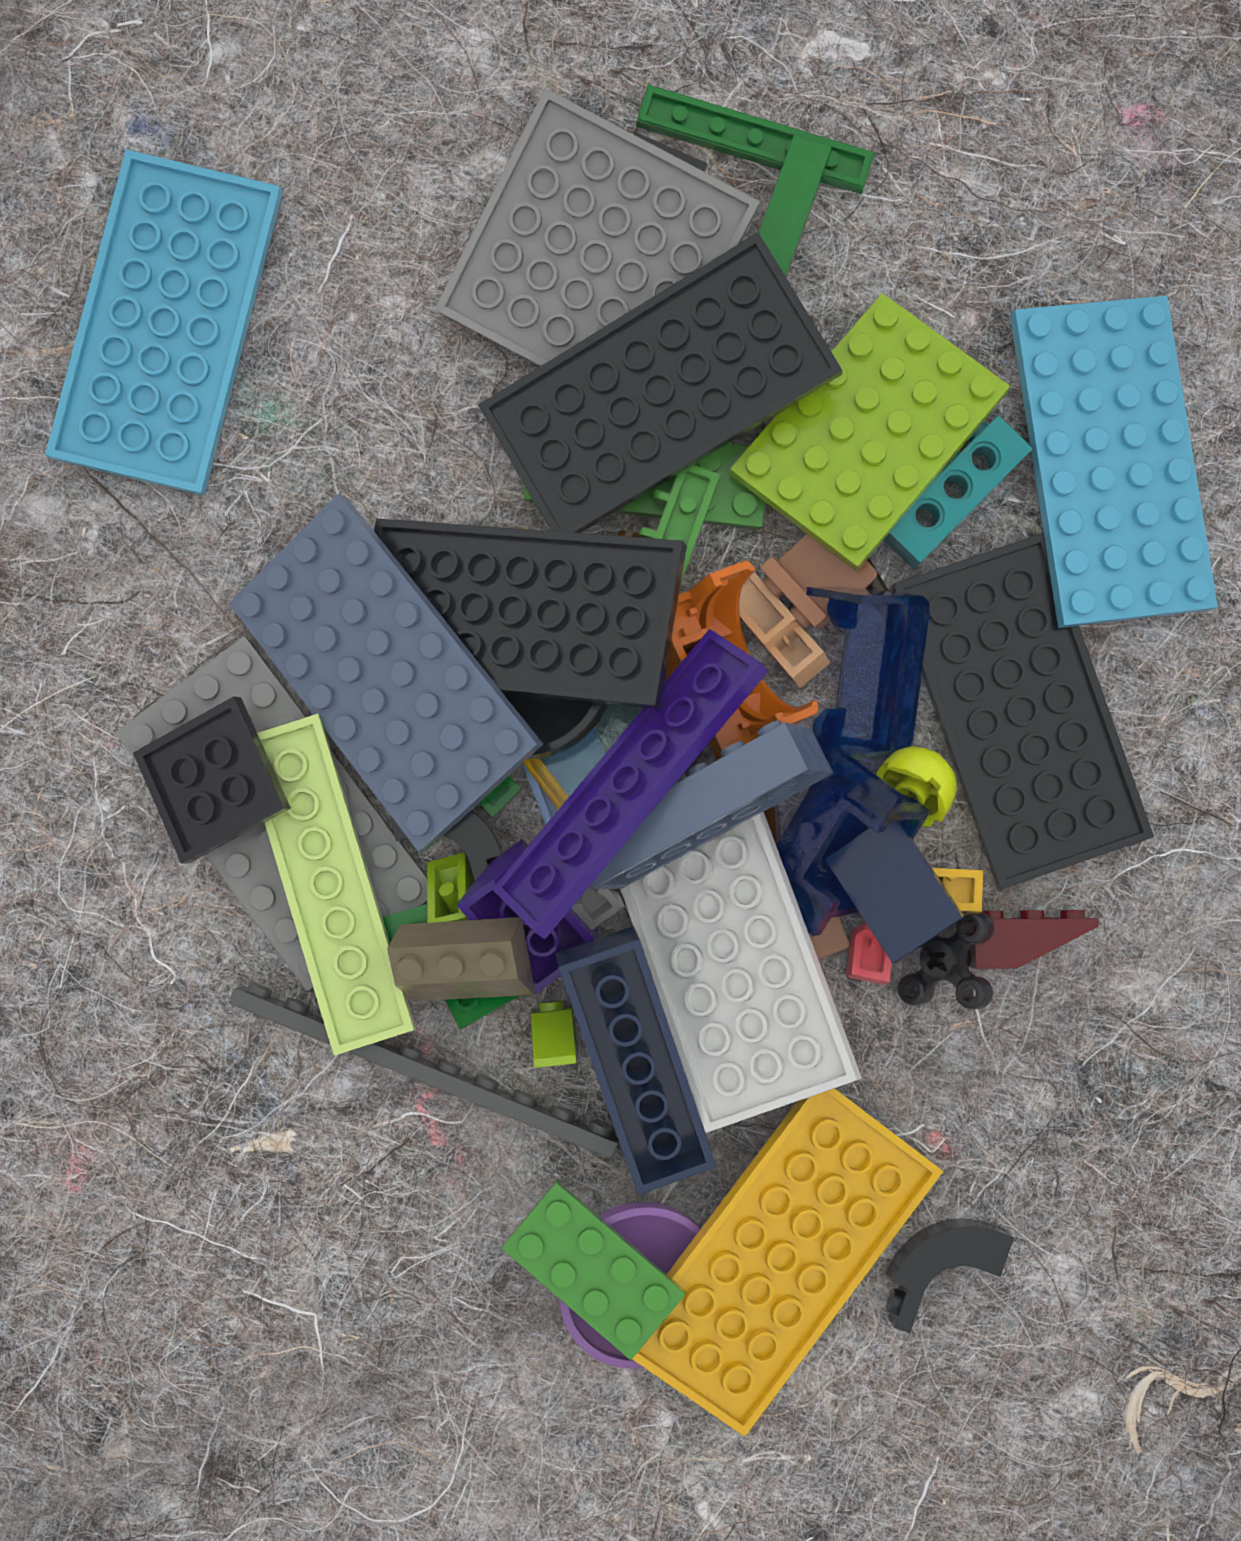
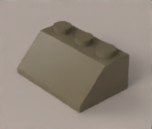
(461, 959)

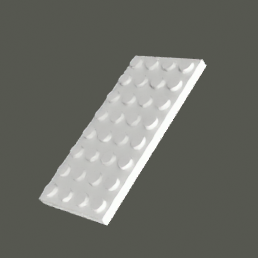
(739, 978)

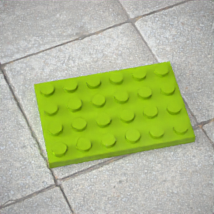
(874, 437)

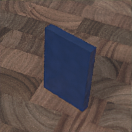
(894, 889)

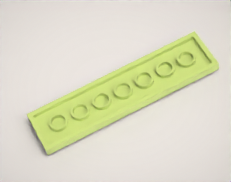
(331, 892)

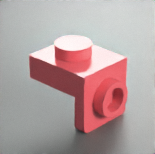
(867, 958)

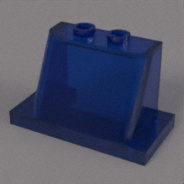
(828, 819)

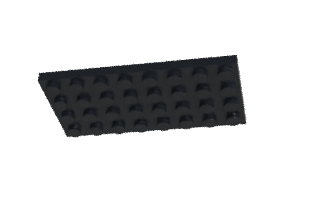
(660, 388)
(551, 606)
(1024, 716)

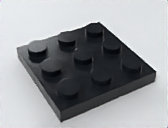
(211, 780)

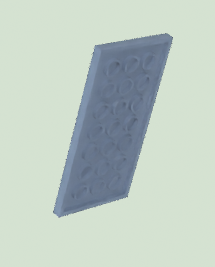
(384, 674)

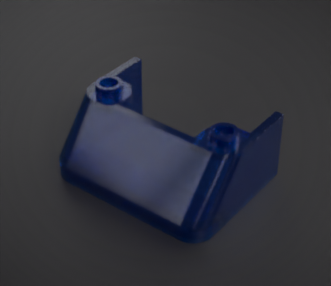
(877, 671)

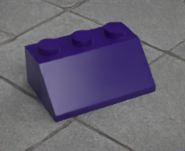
(483, 903)

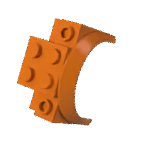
(715, 606)

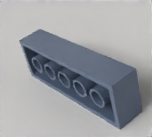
(719, 799)

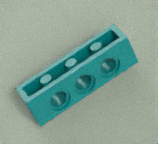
(1003, 450)

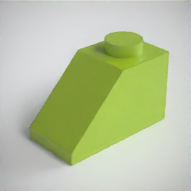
(446, 884)
(553, 1035)

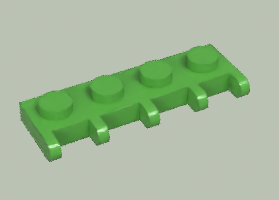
(684, 508)

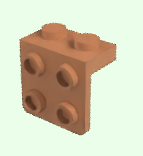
(812, 566)

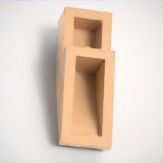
(780, 632)

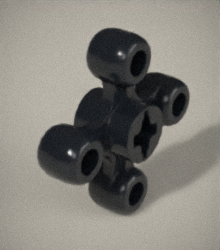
(957, 965)

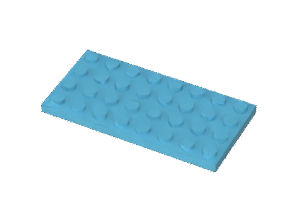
(164, 322)
(1113, 461)

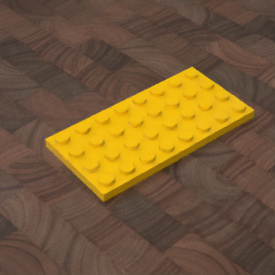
(784, 1255)

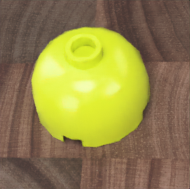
(922, 776)

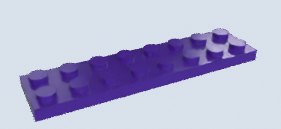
(628, 782)

